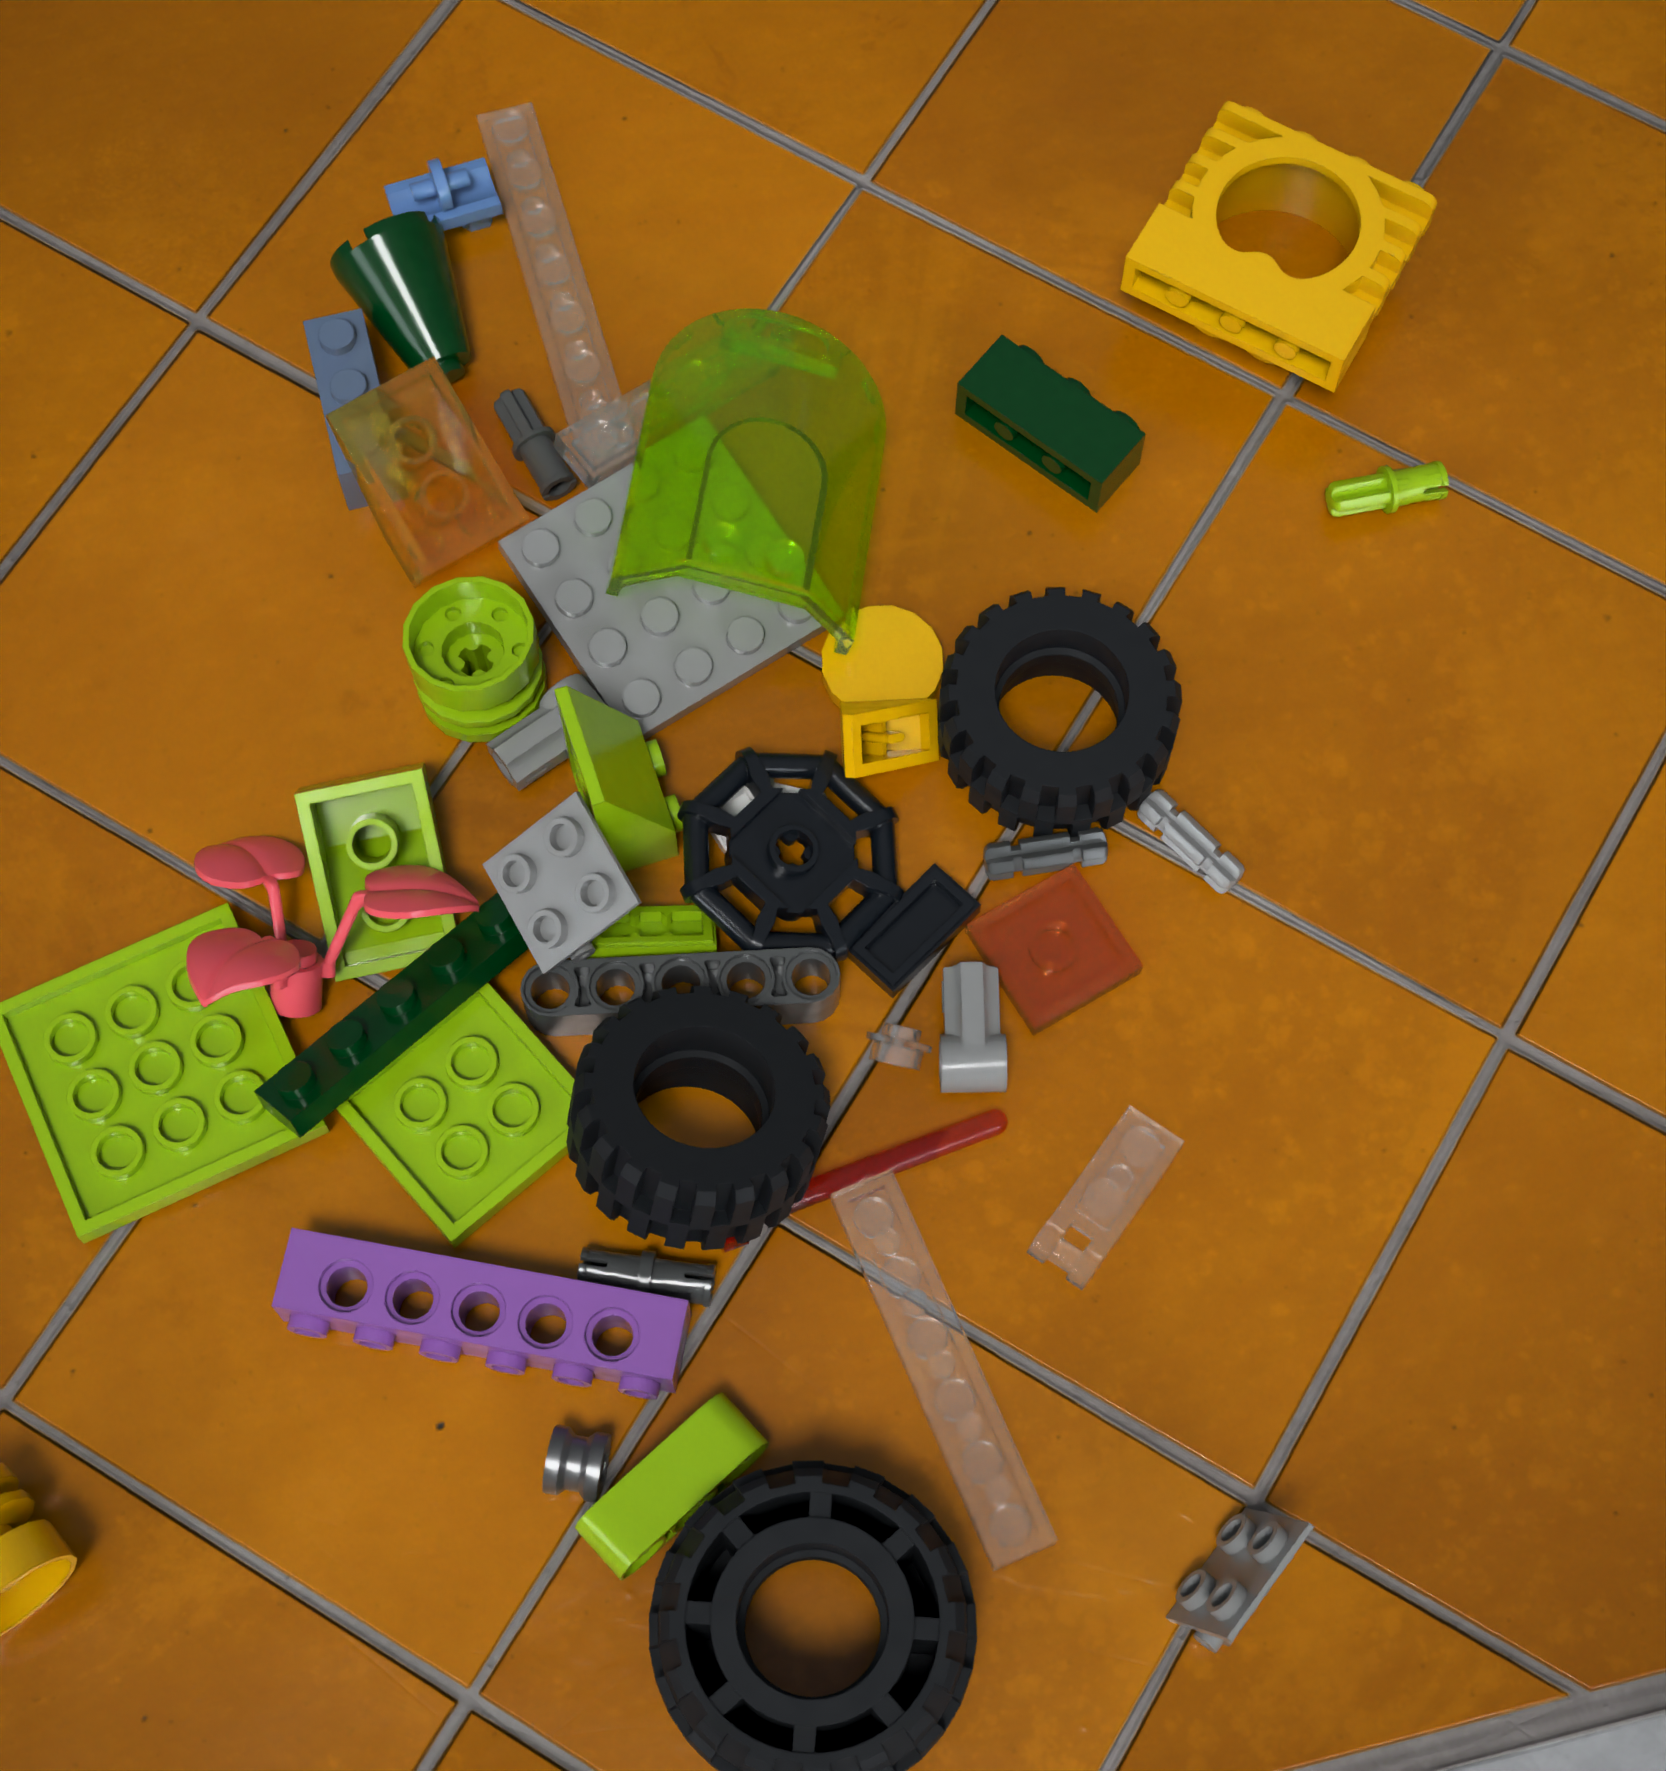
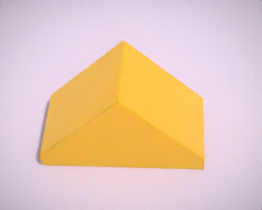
(887, 735)

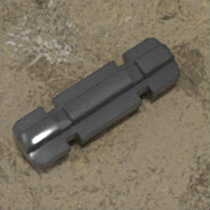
(1045, 853)

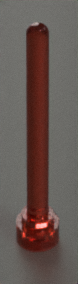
(899, 1159)

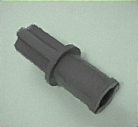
(534, 444)

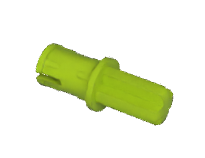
(1387, 489)

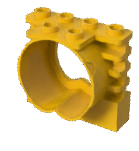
(1245, 296)

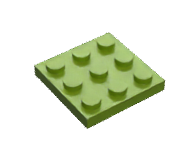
(466, 1114)

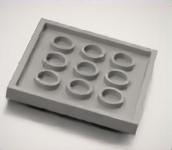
(660, 641)

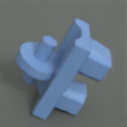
(455, 195)

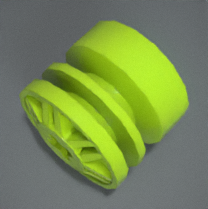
(474, 657)

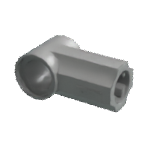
(537, 740)
(972, 1047)

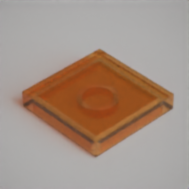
(1054, 949)

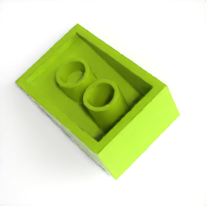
(619, 779)
(365, 827)

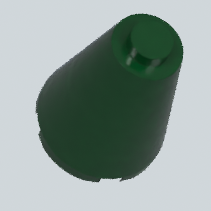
(408, 290)

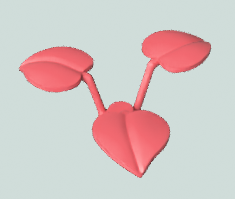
(242, 960)

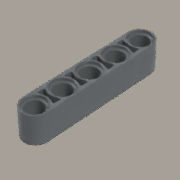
(589, 979)

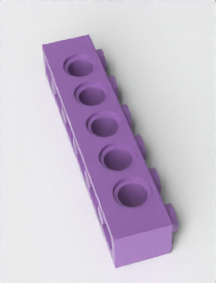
(321, 1263)

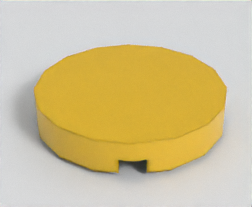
(889, 660)

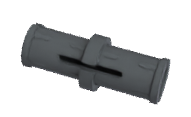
(649, 1274)

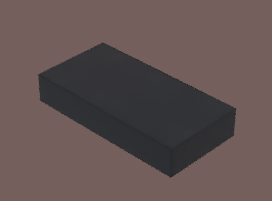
(914, 930)

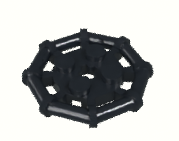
(754, 858)

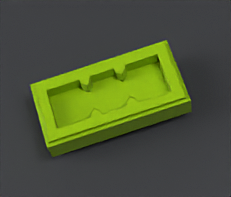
(657, 932)

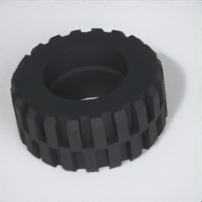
(1074, 641)
(680, 1187)

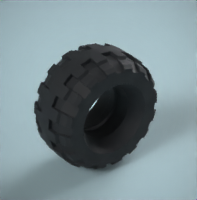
(791, 1517)

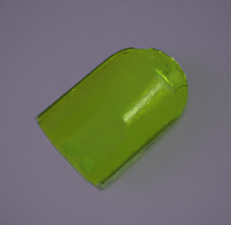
(756, 467)

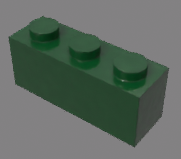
(1050, 422)

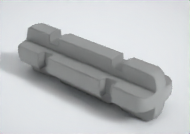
(1190, 841)

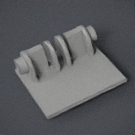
(562, 884)
(1237, 1575)

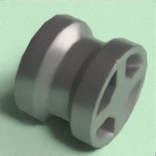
(576, 1463)

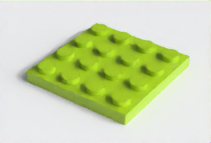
(141, 1083)

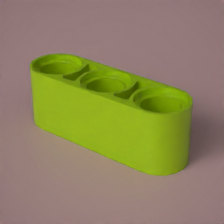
(670, 1485)

